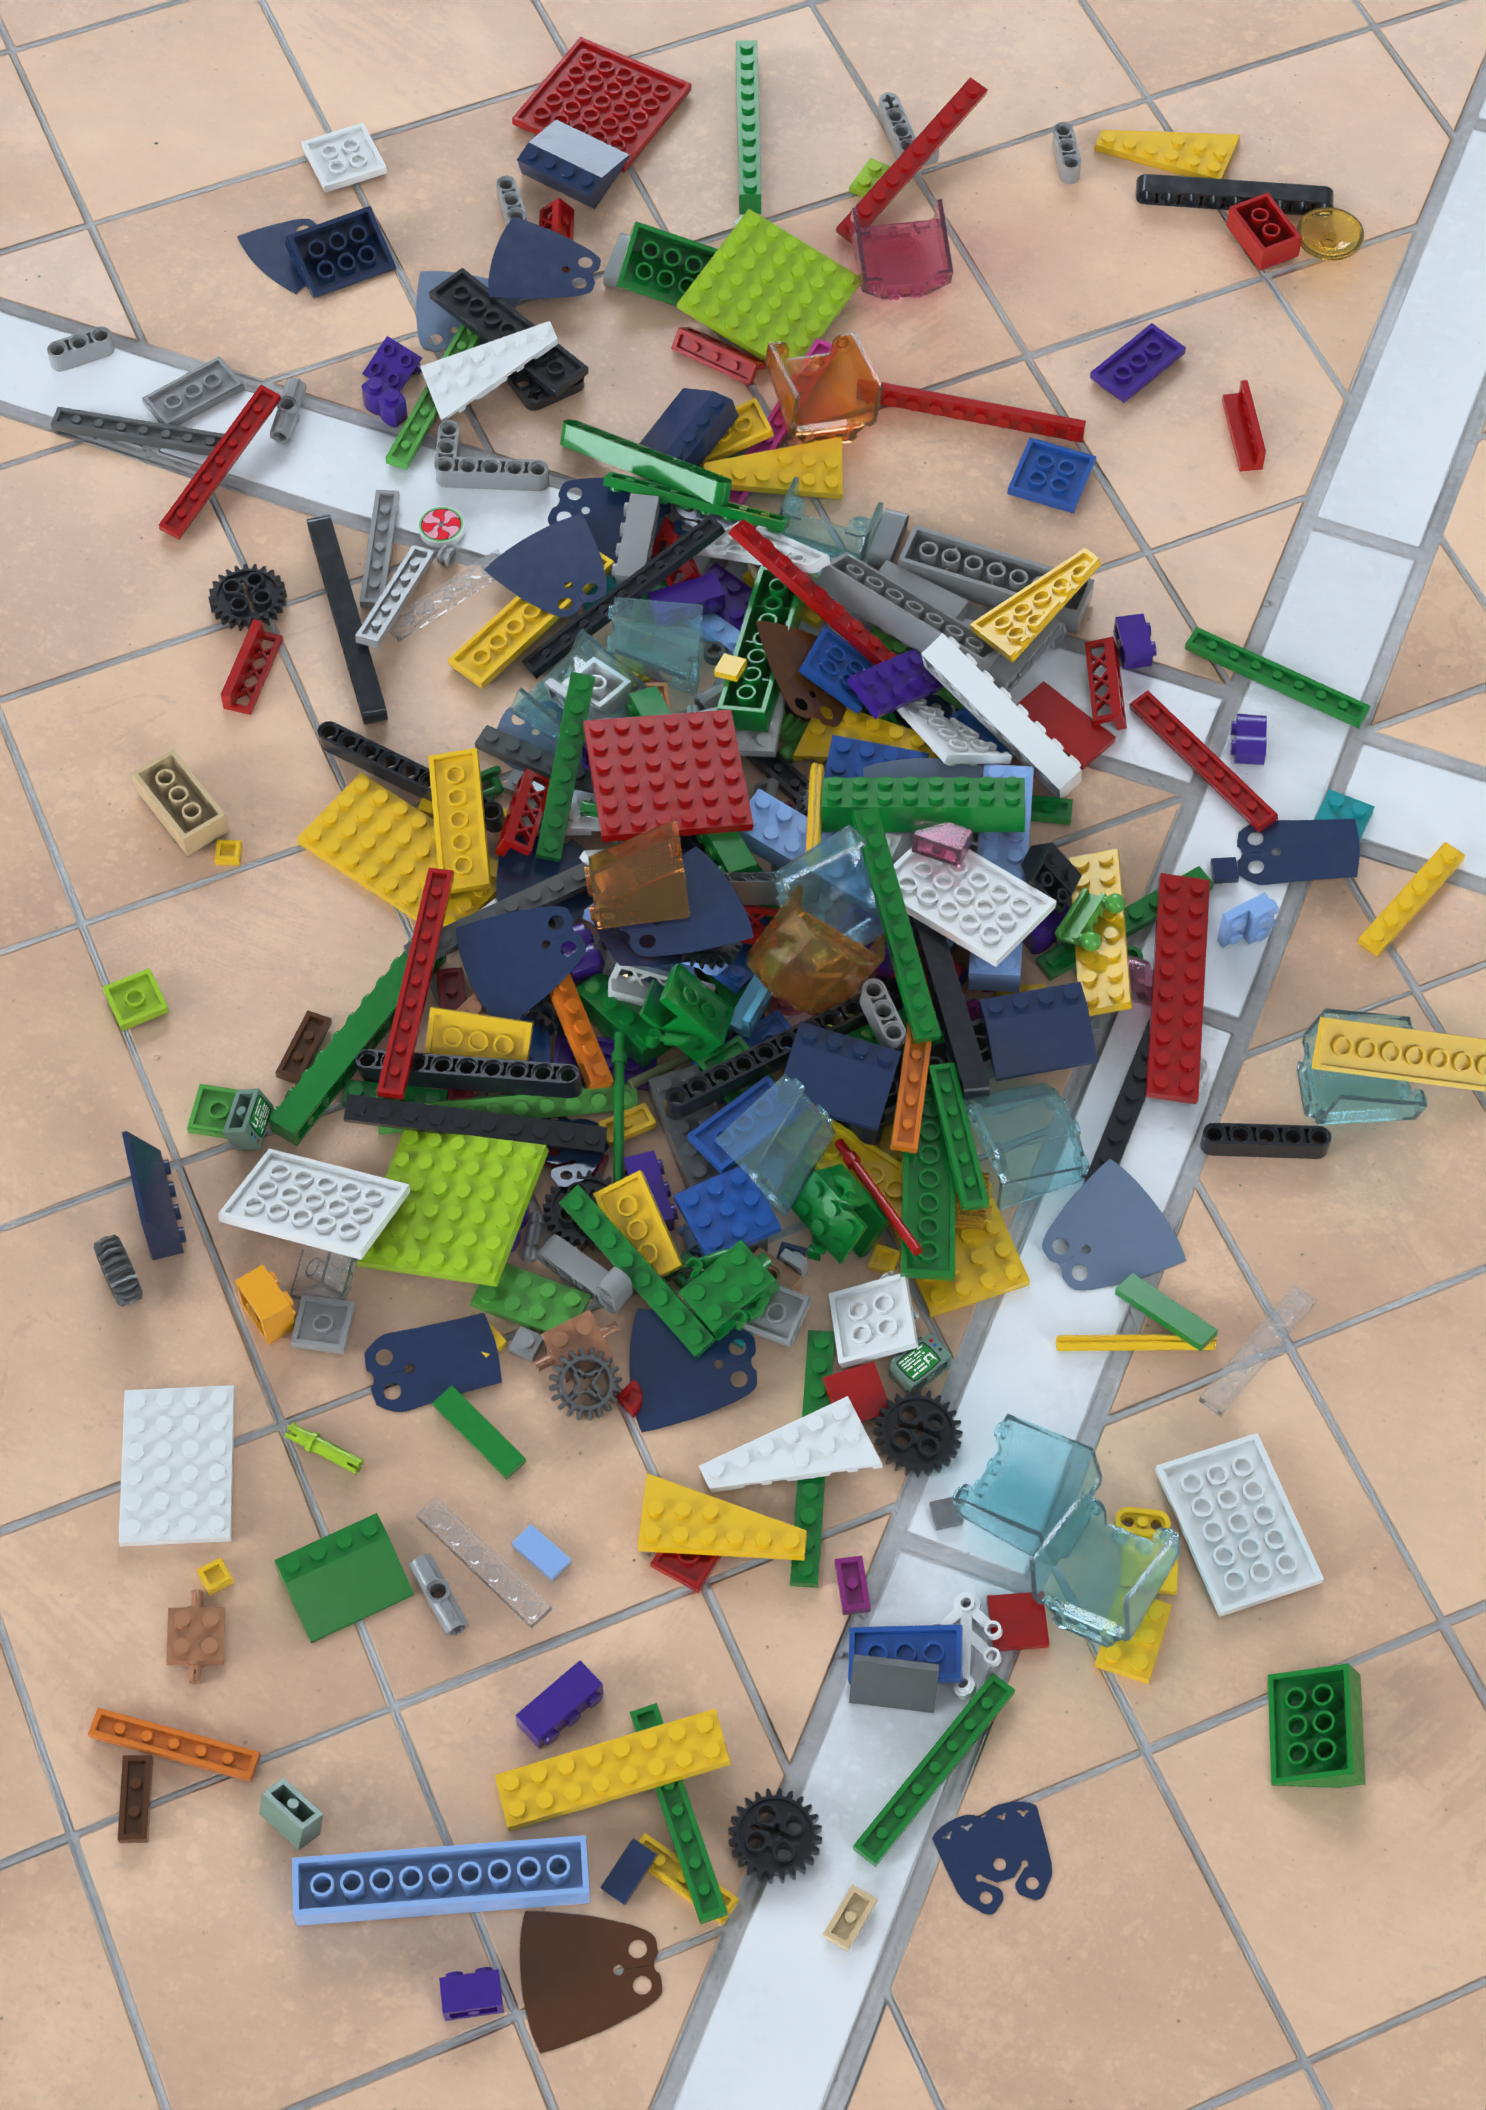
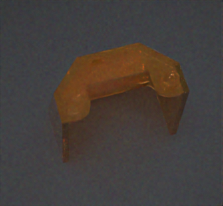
(826, 392)
(639, 880)
(810, 960)

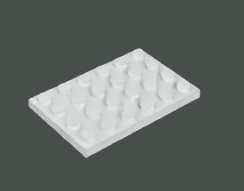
(972, 903)
(314, 1203)
(177, 1466)
(1238, 1524)

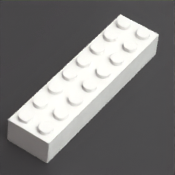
(1001, 716)

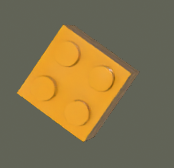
(266, 1303)

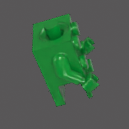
(685, 1014)
(838, 1214)
(730, 1288)

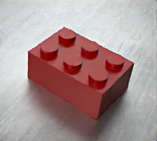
(1264, 231)

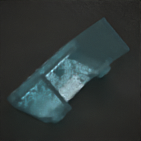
(828, 536)

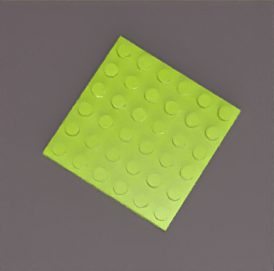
(768, 289)
(460, 1206)

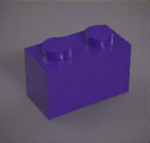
(1134, 641)
(471, 1994)

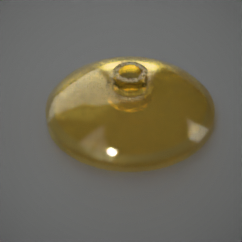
(1330, 233)

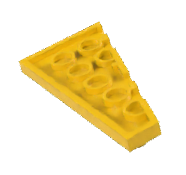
(1176, 152)
(772, 471)
(818, 736)

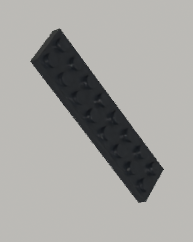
(494, 318)

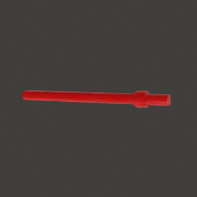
(853, 1163)

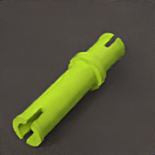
(324, 1448)

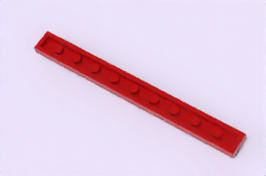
(915, 156)
(983, 412)
(810, 593)
(415, 984)

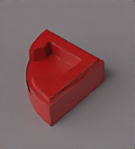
(631, 1398)

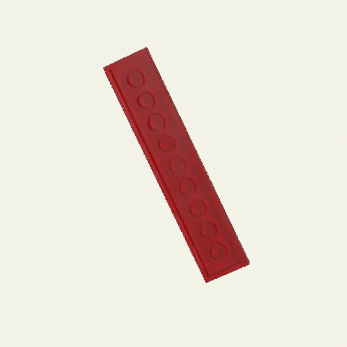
(1178, 989)

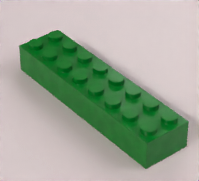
(757, 691)
(920, 803)

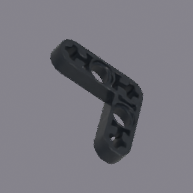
(535, 391)

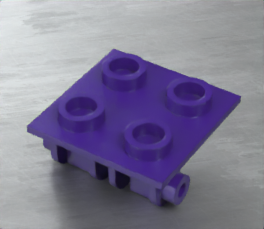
(393, 364)

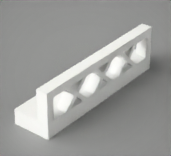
(634, 988)

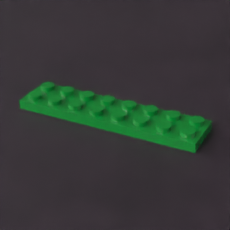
(929, 1201)

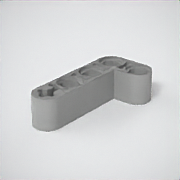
(897, 125)
(1009, 674)
(606, 1288)

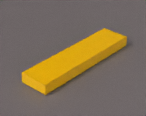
(669, 1872)

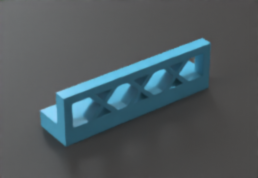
(750, 1008)

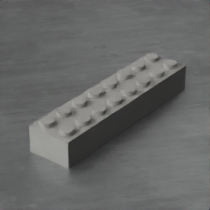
(982, 572)
(898, 609)

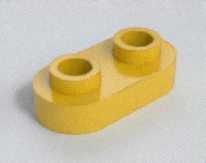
(1141, 1520)

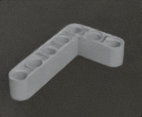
(480, 472)

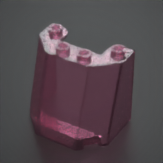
(902, 257)

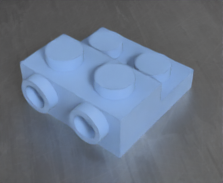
(1248, 921)

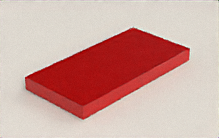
(1067, 724)

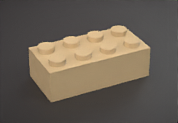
(180, 802)

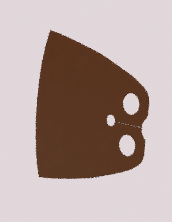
(785, 656)
(571, 1975)

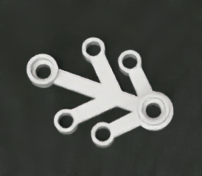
(970, 1638)

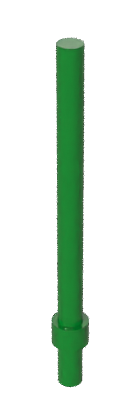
(618, 1059)

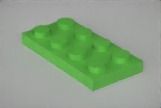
(530, 1300)

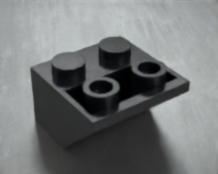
(1051, 873)

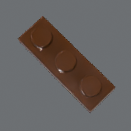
(303, 1046)
(135, 1799)

